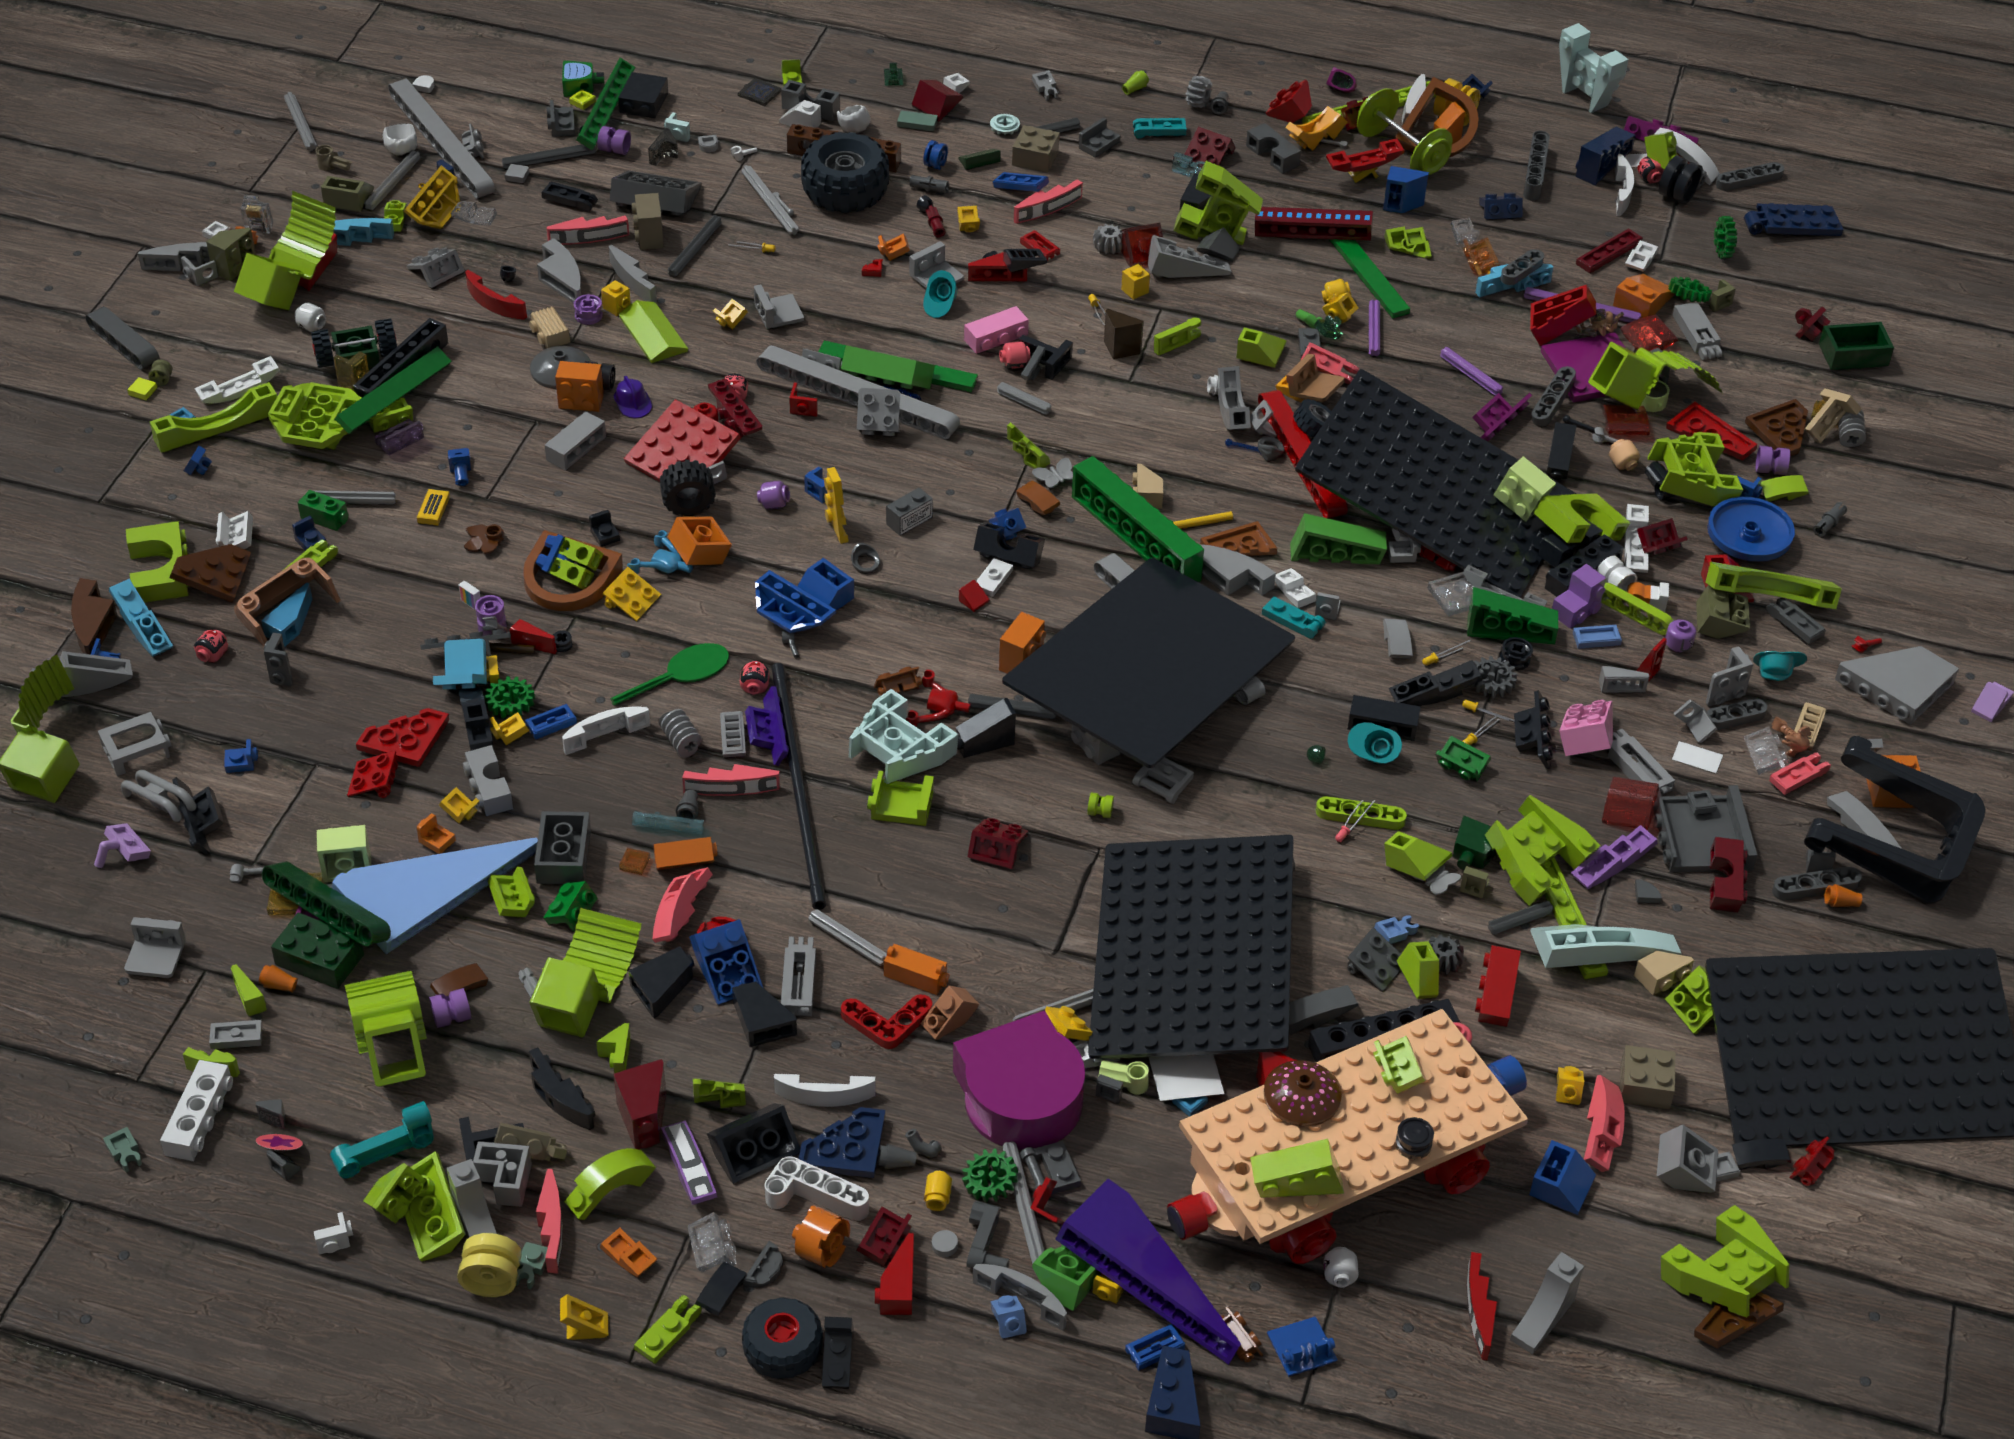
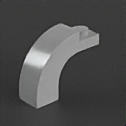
(1230, 398)

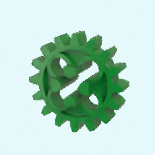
(1726, 228)
(1690, 289)
(519, 693)
(1001, 1166)

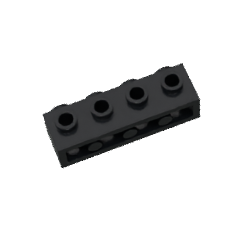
(1597, 551)

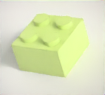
(1524, 488)
(342, 850)

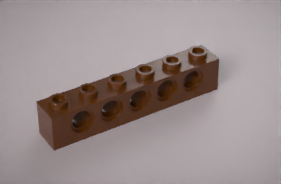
(800, 137)

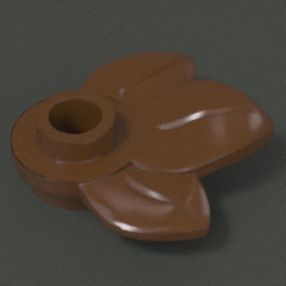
(484, 538)

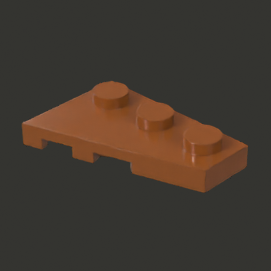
(1245, 539)

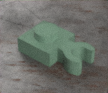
(123, 1147)
(531, 1263)

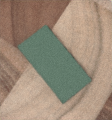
(917, 121)

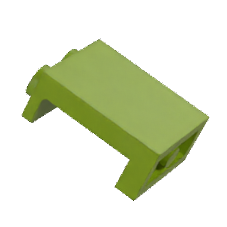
(901, 800)

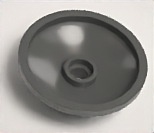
(545, 364)

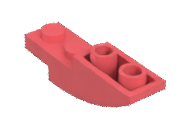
(676, 904)
(1607, 1121)

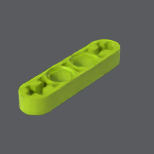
(1658, 624)
(1380, 809)

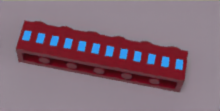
(1314, 223)

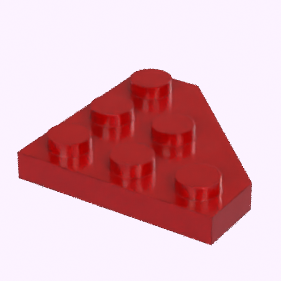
(409, 736)

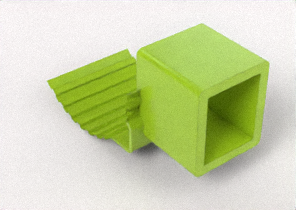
(294, 256)
(1631, 375)
(36, 760)
(587, 974)
(386, 1007)

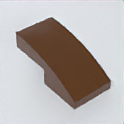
(465, 977)

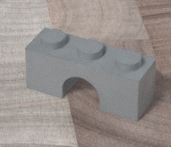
(483, 767)

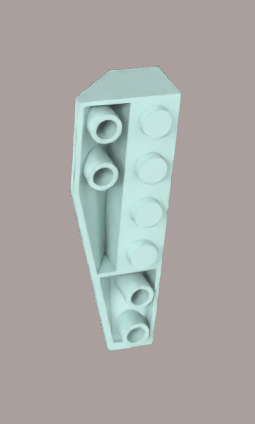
(1596, 945)

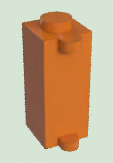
(684, 853)
(915, 969)

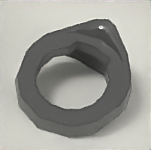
(1268, 451)
(864, 549)

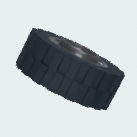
(1311, 416)

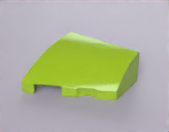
(1408, 241)
(1032, 454)
(728, 1093)

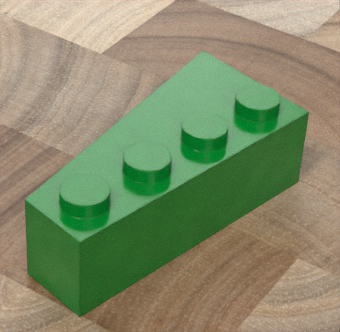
(1506, 617)

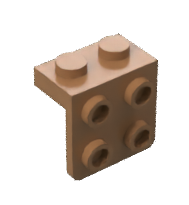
(1308, 383)

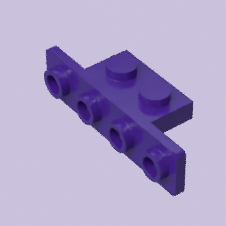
(766, 726)

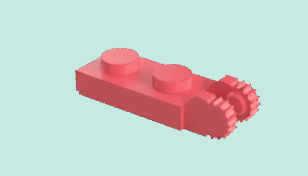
(1331, 363)
(1799, 773)

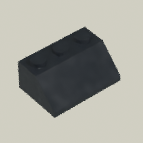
(754, 1142)

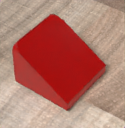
(973, 595)

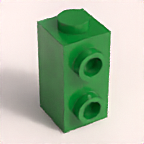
(323, 509)

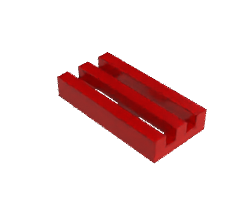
(1028, 241)

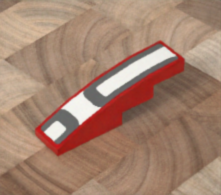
(1480, 1309)

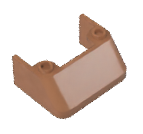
(279, 588)

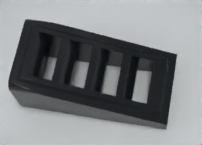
(1023, 258)

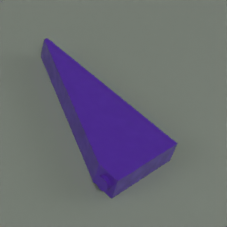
(1127, 1248)

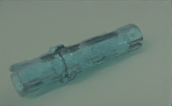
(673, 823)

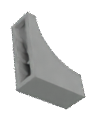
(469, 1198)
(1550, 1304)

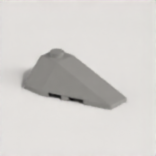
(1172, 261)

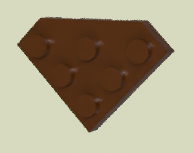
(1780, 425)
(213, 570)

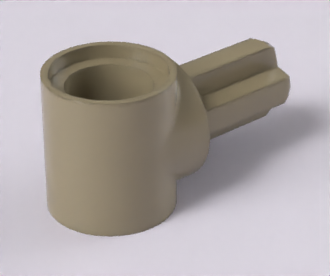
(328, 159)

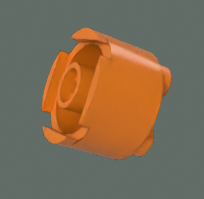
(821, 1237)

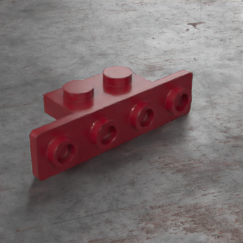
(733, 410)

